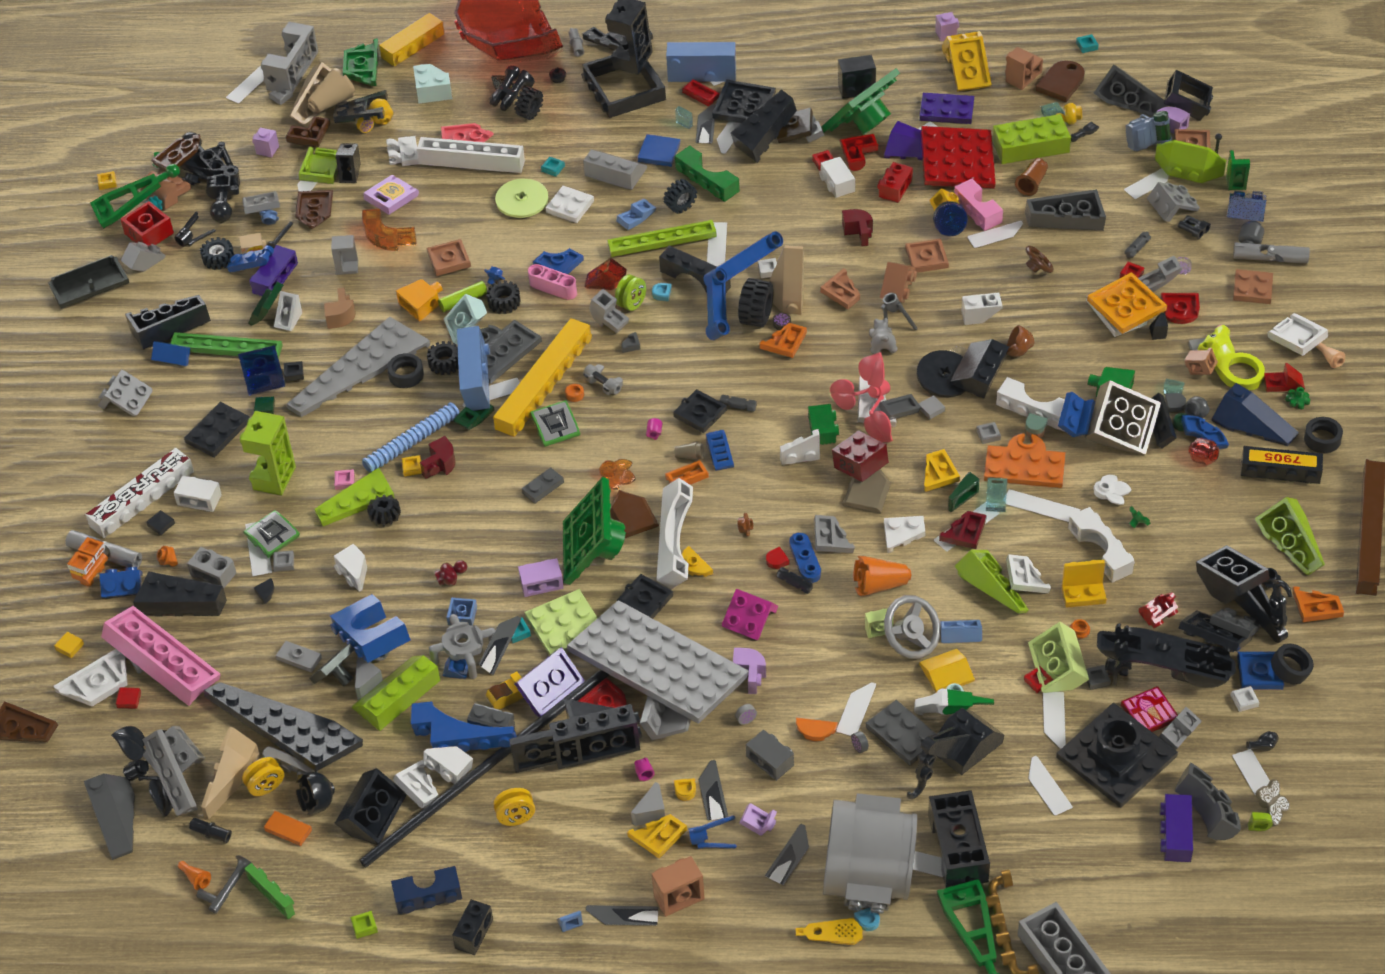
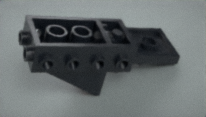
(586, 729)

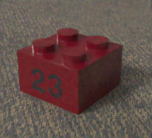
(860, 456)

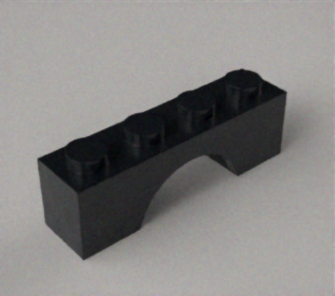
(677, 262)

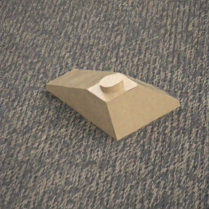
(300, 110)
(237, 755)

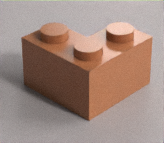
(1022, 67)
(897, 279)

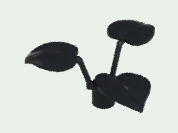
(132, 745)

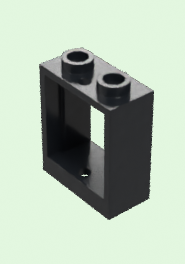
(1193, 87)

